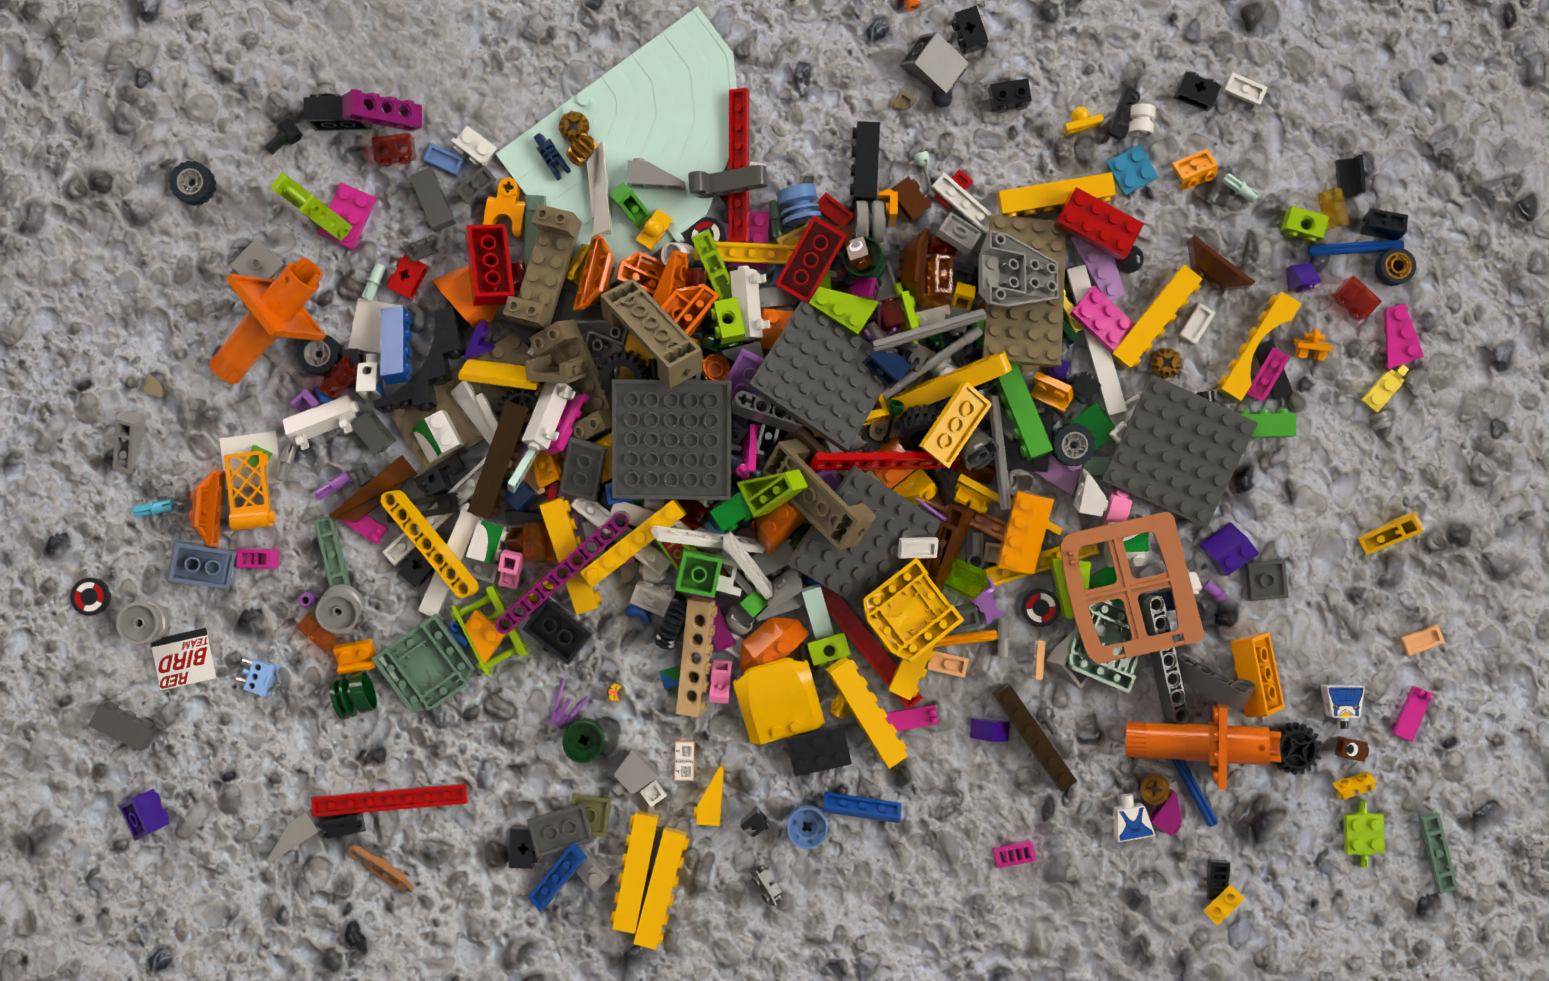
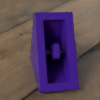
(989, 730)

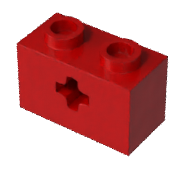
(404, 286)

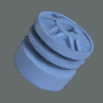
(798, 204)
(807, 838)

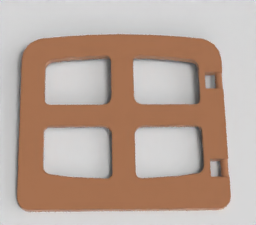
(1129, 588)

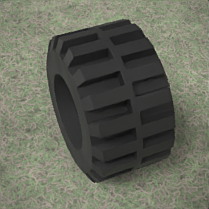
(621, 359)
(912, 422)

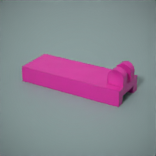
(1268, 374)
(749, 453)
(368, 528)
(1412, 713)
(913, 717)

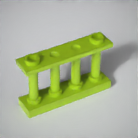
(311, 206)
(492, 596)

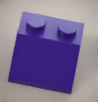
(1228, 549)
(144, 814)

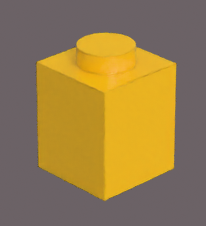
(963, 296)

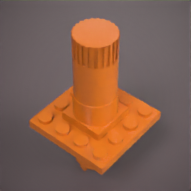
(274, 313)
(1208, 743)

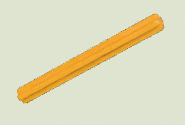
(964, 638)

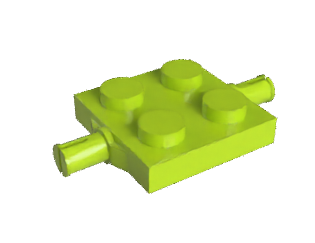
(907, 303)
(1364, 833)

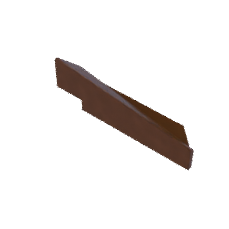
(370, 495)
(950, 539)

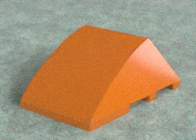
(457, 290)

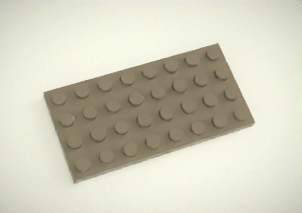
(1030, 331)
(508, 351)

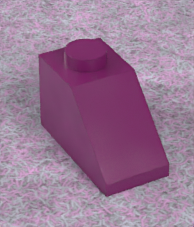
(865, 288)
(1167, 815)

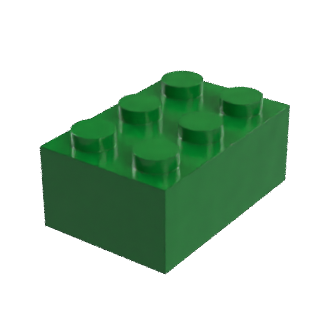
(732, 512)

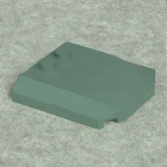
(1111, 628)
(425, 665)

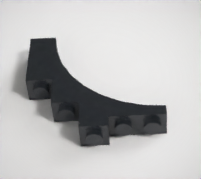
(420, 391)

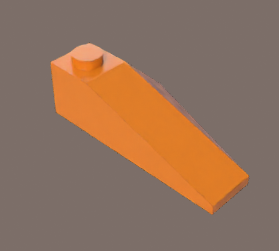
(673, 277)

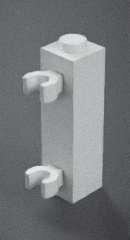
(746, 289)
(547, 415)
(321, 420)

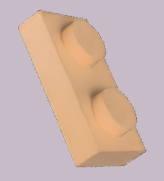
(948, 664)

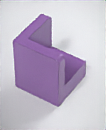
(305, 401)

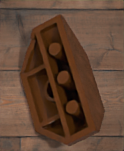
(913, 266)
(1215, 268)

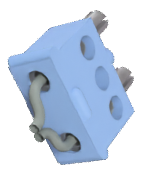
(259, 677)

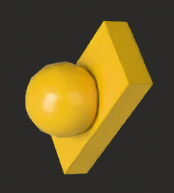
(1082, 121)
(654, 229)

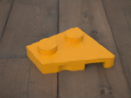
(483, 634)

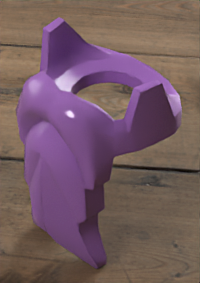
(987, 604)

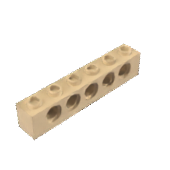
(685, 702)

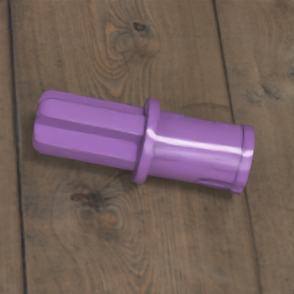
(333, 485)

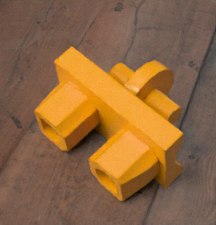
(1320, 348)

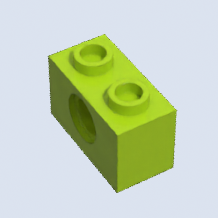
(1315, 223)
(730, 310)
(817, 647)

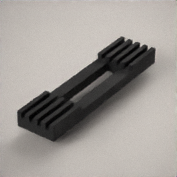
(446, 504)

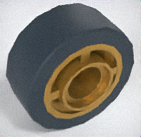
(1405, 262)

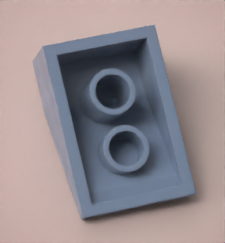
(201, 564)

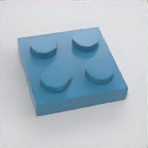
(1132, 170)

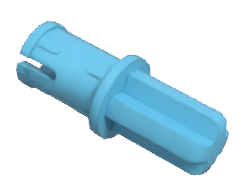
(153, 508)

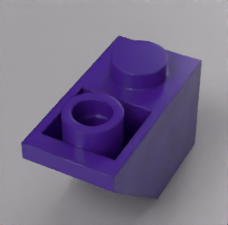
(1301, 278)

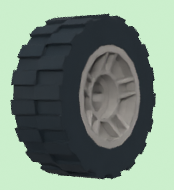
(184, 175)
(313, 364)
(1079, 435)

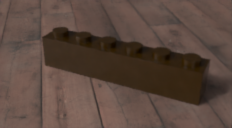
(499, 461)
(1034, 737)

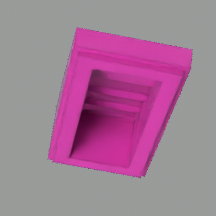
(269, 558)
(1015, 861)

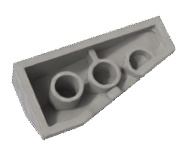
(1059, 663)

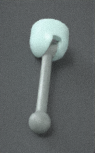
(922, 160)

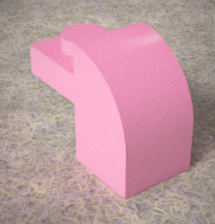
(1118, 506)
(510, 568)
(720, 681)

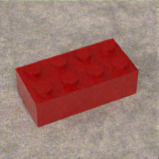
(1098, 224)
(811, 259)
(489, 264)

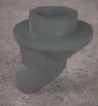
(1045, 716)

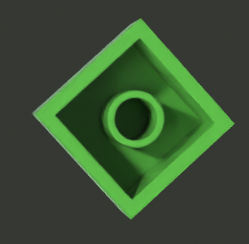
(698, 572)

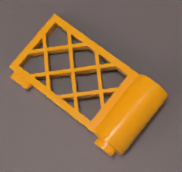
(249, 516)

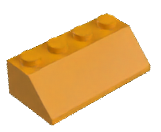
(1024, 532)
(1257, 663)

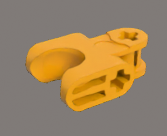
(506, 206)

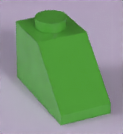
(630, 204)
(754, 603)

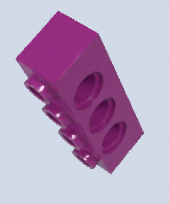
(354, 110)

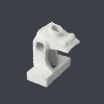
(725, 584)

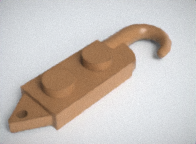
(381, 868)

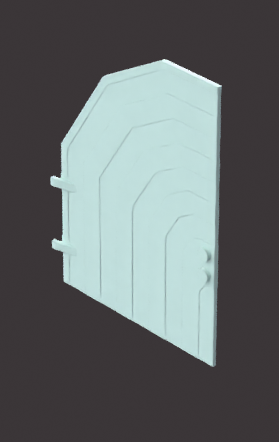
(654, 106)

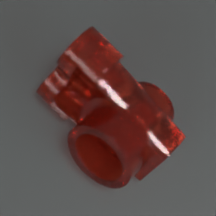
(937, 246)
(519, 273)

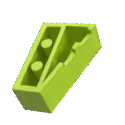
(844, 309)
(771, 491)
(1060, 584)

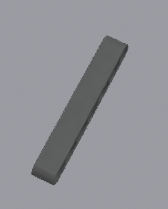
(1165, 667)

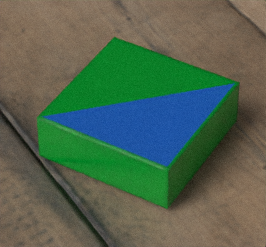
(670, 677)

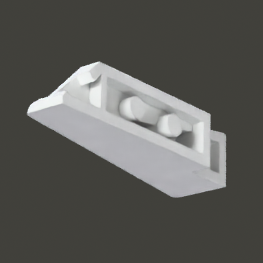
(599, 191)
(477, 409)

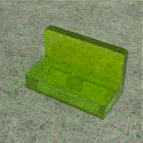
(967, 579)

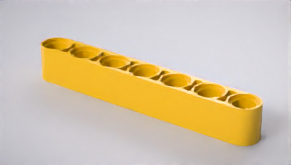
(947, 384)
(438, 546)

